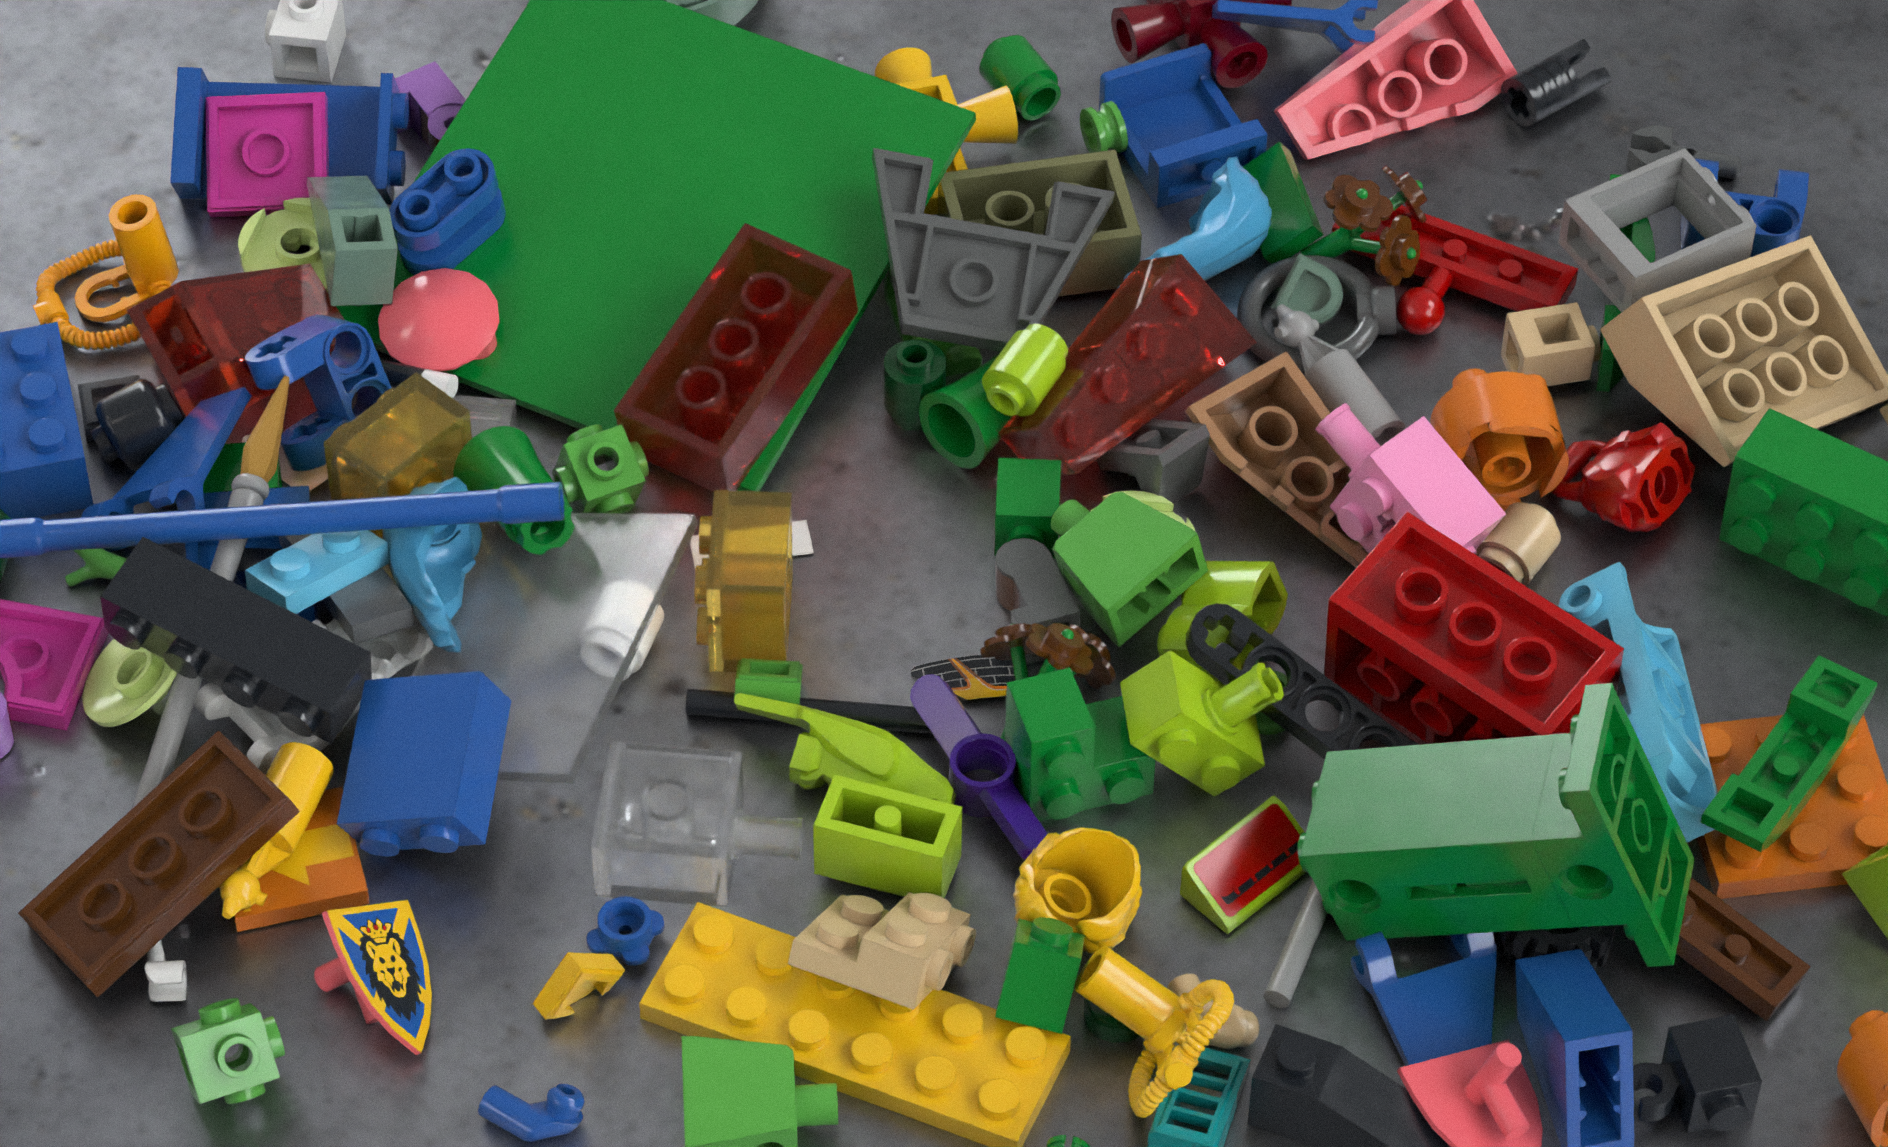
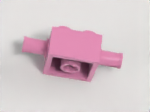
(1406, 474)

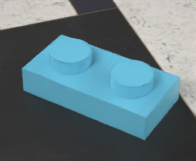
(316, 568)

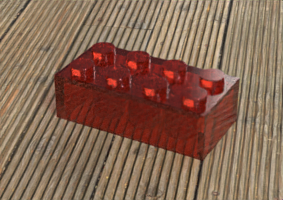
(737, 359)

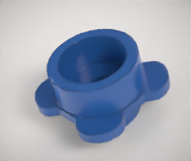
(625, 915)

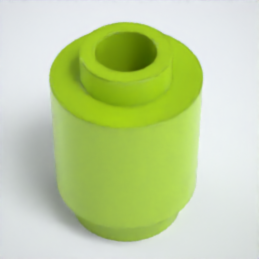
(1025, 370)

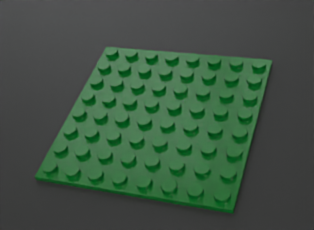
(629, 166)

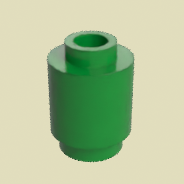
(1021, 68)

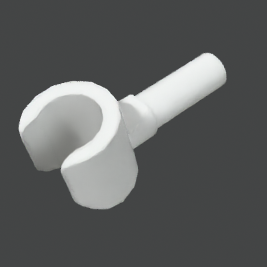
(165, 977)

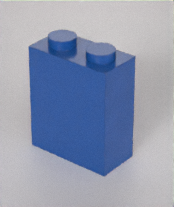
(424, 763)

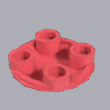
(440, 320)

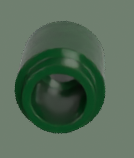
(910, 373)

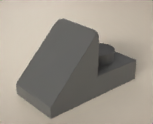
(1162, 456)

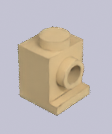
(1550, 344)

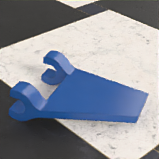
(1332, 25)
(181, 461)
(1437, 1008)

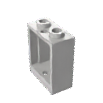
(1594, 220)

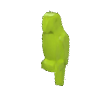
(849, 750)

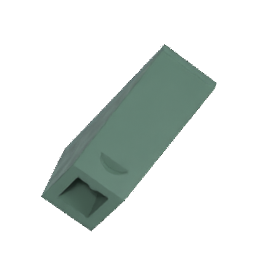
(354, 239)

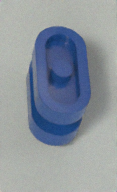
(448, 211)

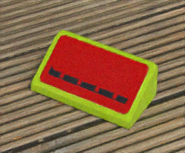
(1244, 866)

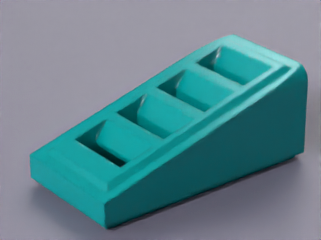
(1166, 1134)

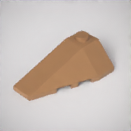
(1268, 437)

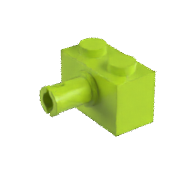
(1197, 722)

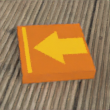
(318, 876)

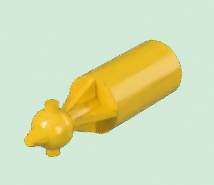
(303, 777)

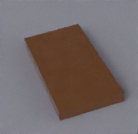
(158, 863)

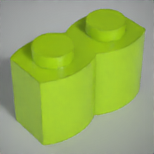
(1244, 585)

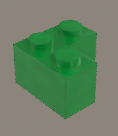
(1071, 751)

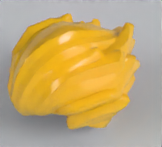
(1084, 881)

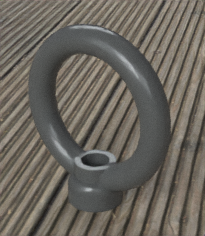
(1373, 308)

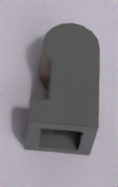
(1033, 587)

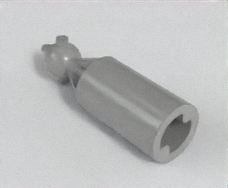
(1337, 375)

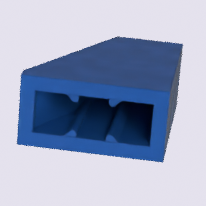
(1577, 1049)

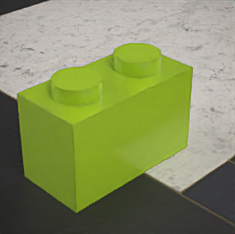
(886, 838)

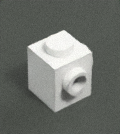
(306, 38)

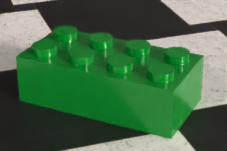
(1811, 508)

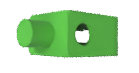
(1124, 561)
(748, 1095)

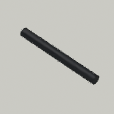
(879, 715)

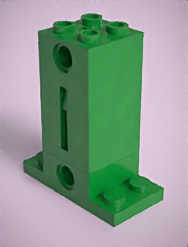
(1502, 836)

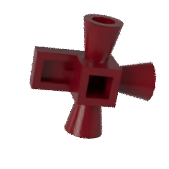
(1147, 27)

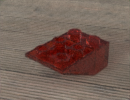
(210, 324)

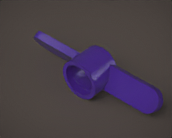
(971, 751)

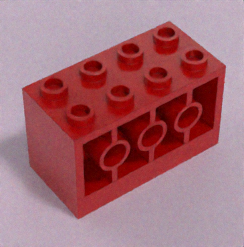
(1457, 644)

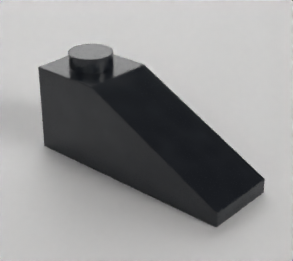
(1331, 1097)

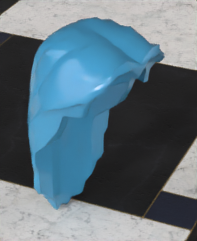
(1227, 225)
(432, 566)

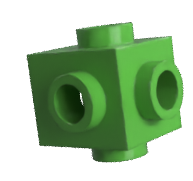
(598, 490)
(206, 1041)

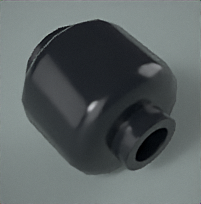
(135, 422)

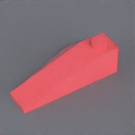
(1420, 69)

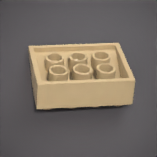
(1749, 342)

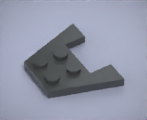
(973, 278)

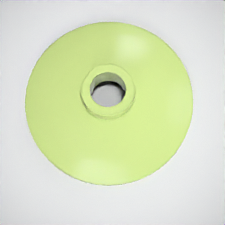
(125, 684)

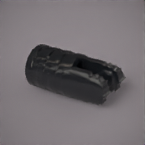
(1550, 85)

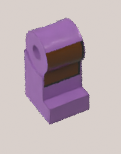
(432, 102)

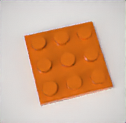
(1831, 833)

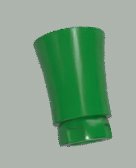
(962, 420)
(508, 458)

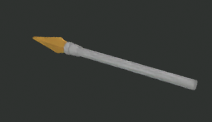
(248, 489)

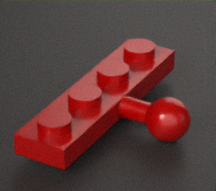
(1476, 266)

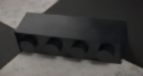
(235, 641)

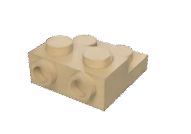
(883, 951)

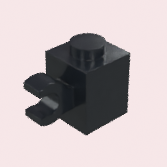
(1705, 1074)

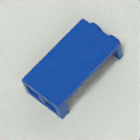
(360, 129)

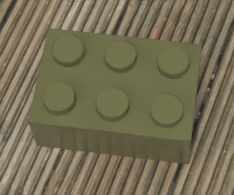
(1020, 199)

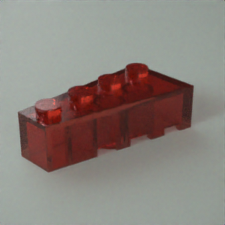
(1130, 364)

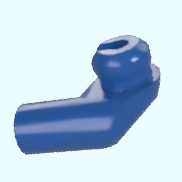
(538, 1120)

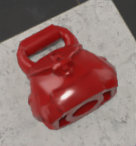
(1633, 478)

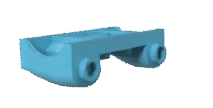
(1655, 696)

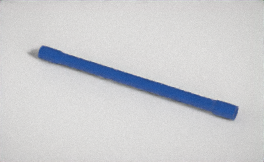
(506, 504)

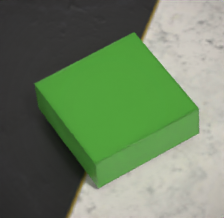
(770, 679)

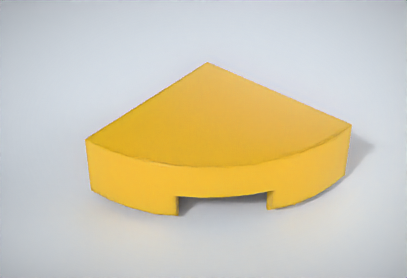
(574, 979)

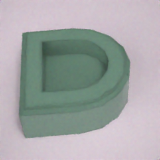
(1312, 290)

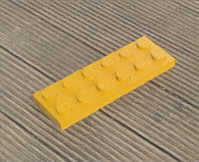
(934, 1063)

